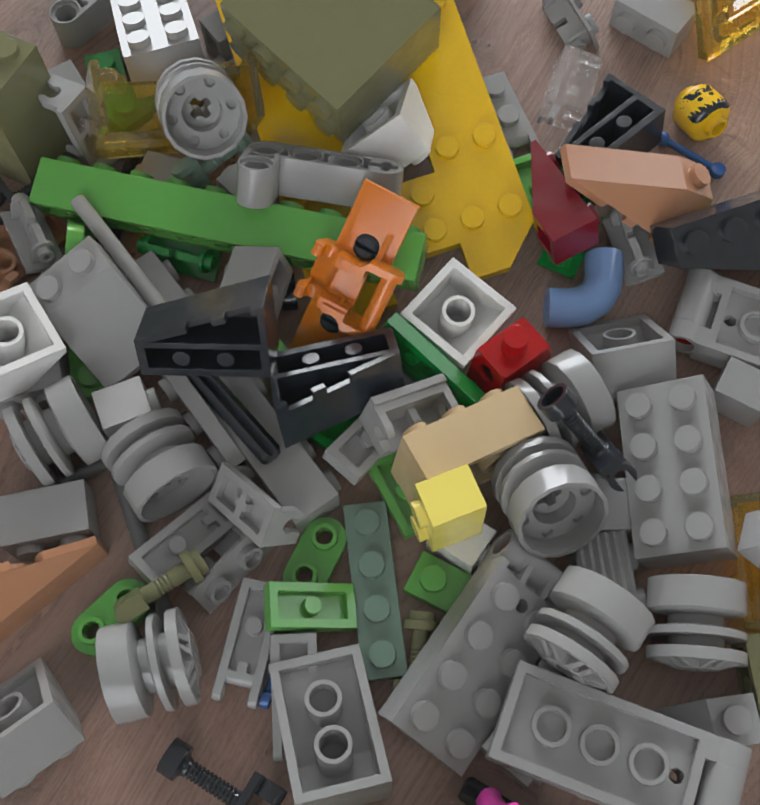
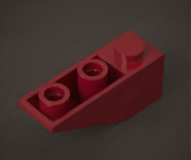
(560, 215)

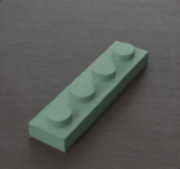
(375, 591)

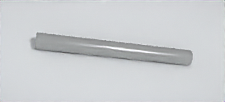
(116, 251)

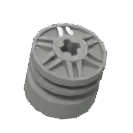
(206, 130)
(585, 382)
(56, 432)
(158, 464)
(549, 497)
(696, 621)
(590, 628)
(139, 667)

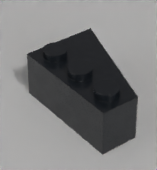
(617, 120)
(712, 237)
(212, 333)
(332, 381)

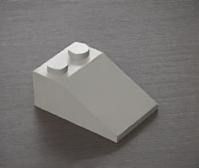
(93, 310)
(330, 729)

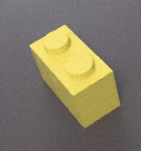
(448, 508)

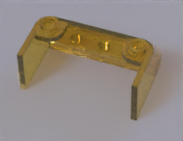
(126, 117)

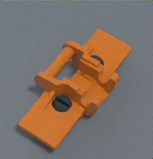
(342, 267)

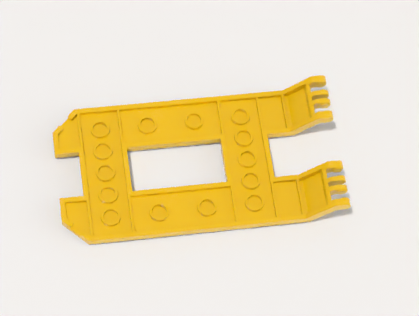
(474, 188)

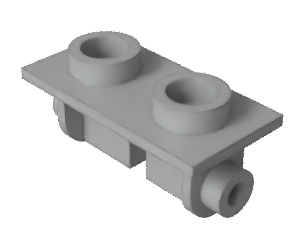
(578, 29)
(30, 235)
(638, 251)
(237, 560)

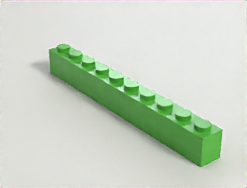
(201, 216)

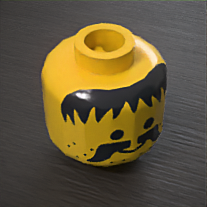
(701, 112)

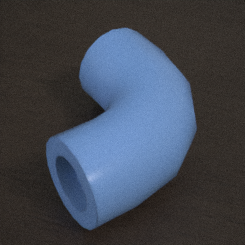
(591, 298)

